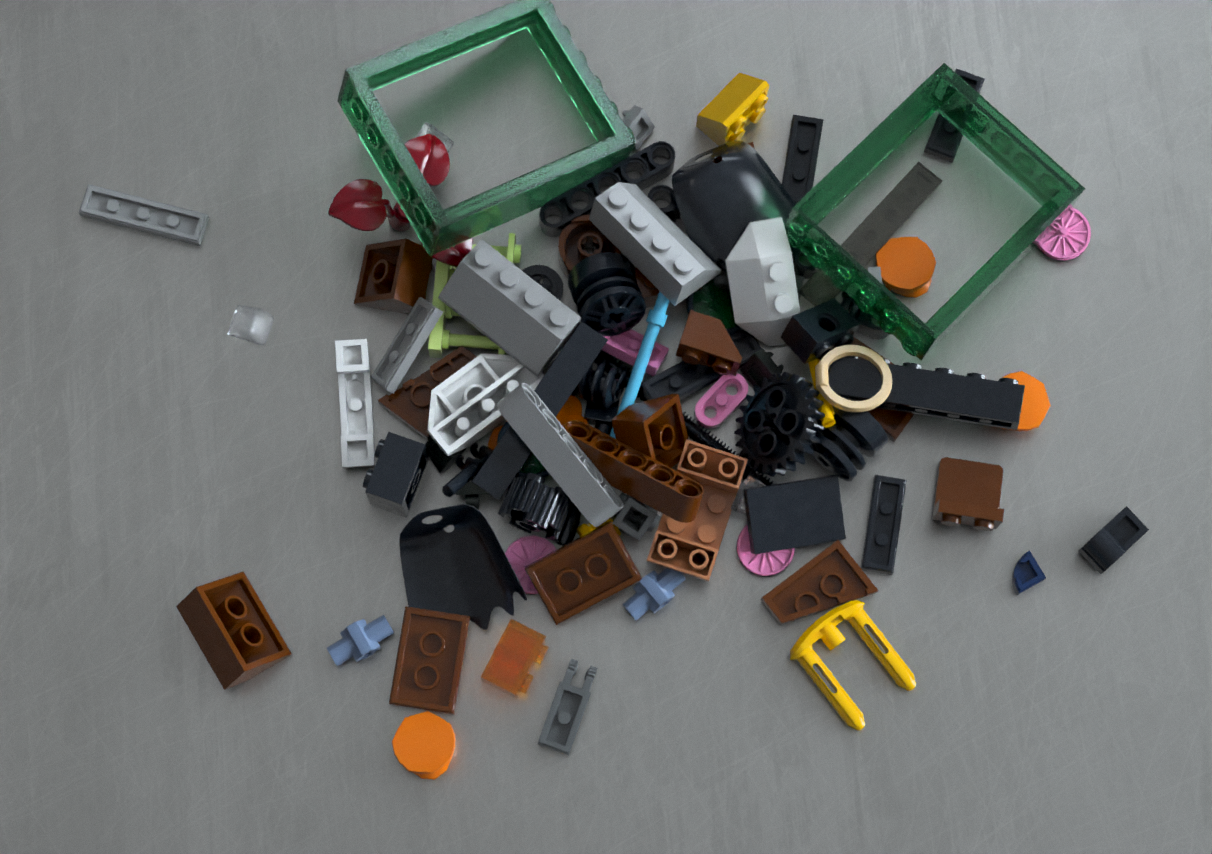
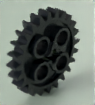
(779, 424)

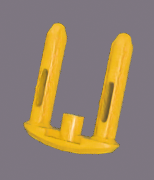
(826, 629)

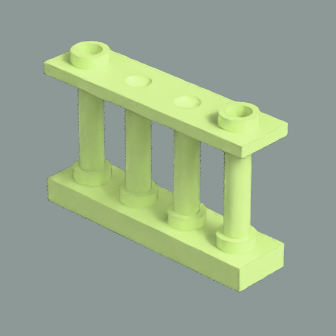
(441, 338)

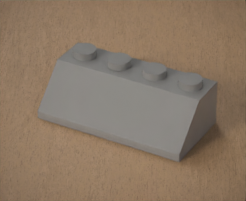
(652, 241)
(509, 307)

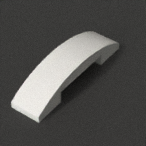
(355, 403)

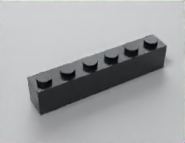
(932, 392)

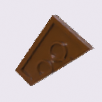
(413, 399)
(819, 585)

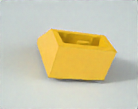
(734, 109)

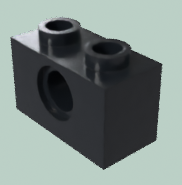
(819, 330)

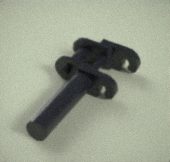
(468, 469)

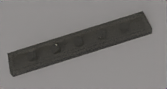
(877, 228)

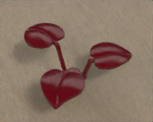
(362, 206)

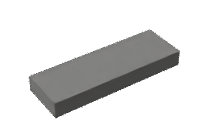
(406, 344)

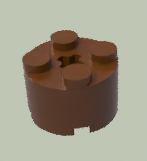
(577, 238)

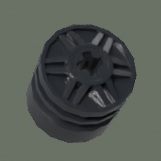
(607, 293)
(846, 441)

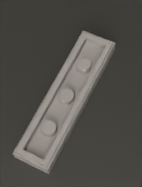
(144, 215)

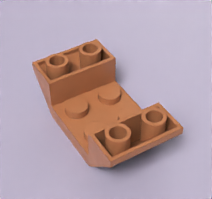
(695, 544)

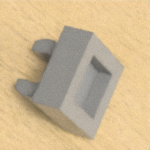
(638, 123)

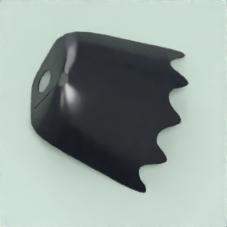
(726, 196)
(459, 569)

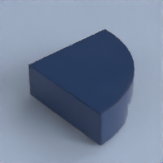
(1026, 573)

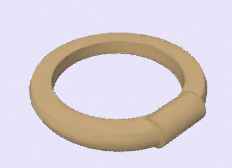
(837, 401)

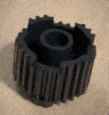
(536, 506)

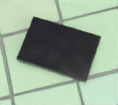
(794, 514)

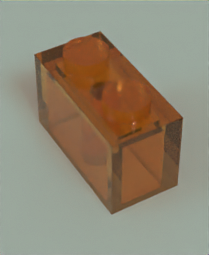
(514, 659)

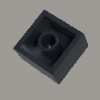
(396, 474)

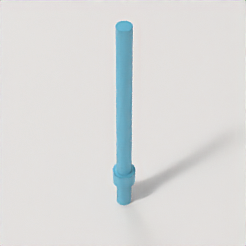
(655, 319)

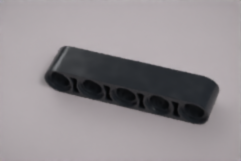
(589, 189)

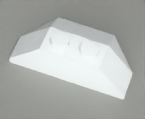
(763, 281)
(466, 402)

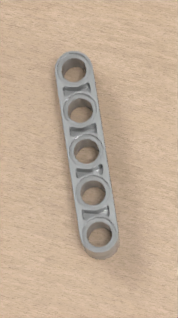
(560, 455)

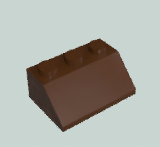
(233, 629)

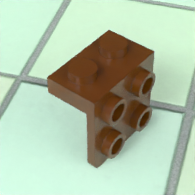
(968, 494)

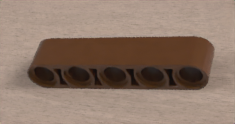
(638, 473)

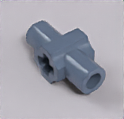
(653, 592)
(360, 640)

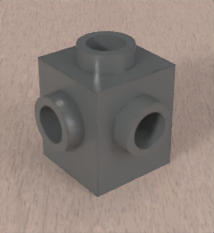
(633, 522)

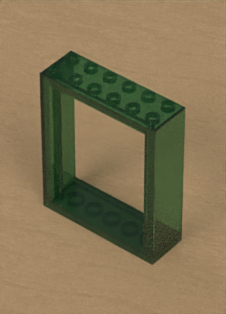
(991, 135)
(447, 227)

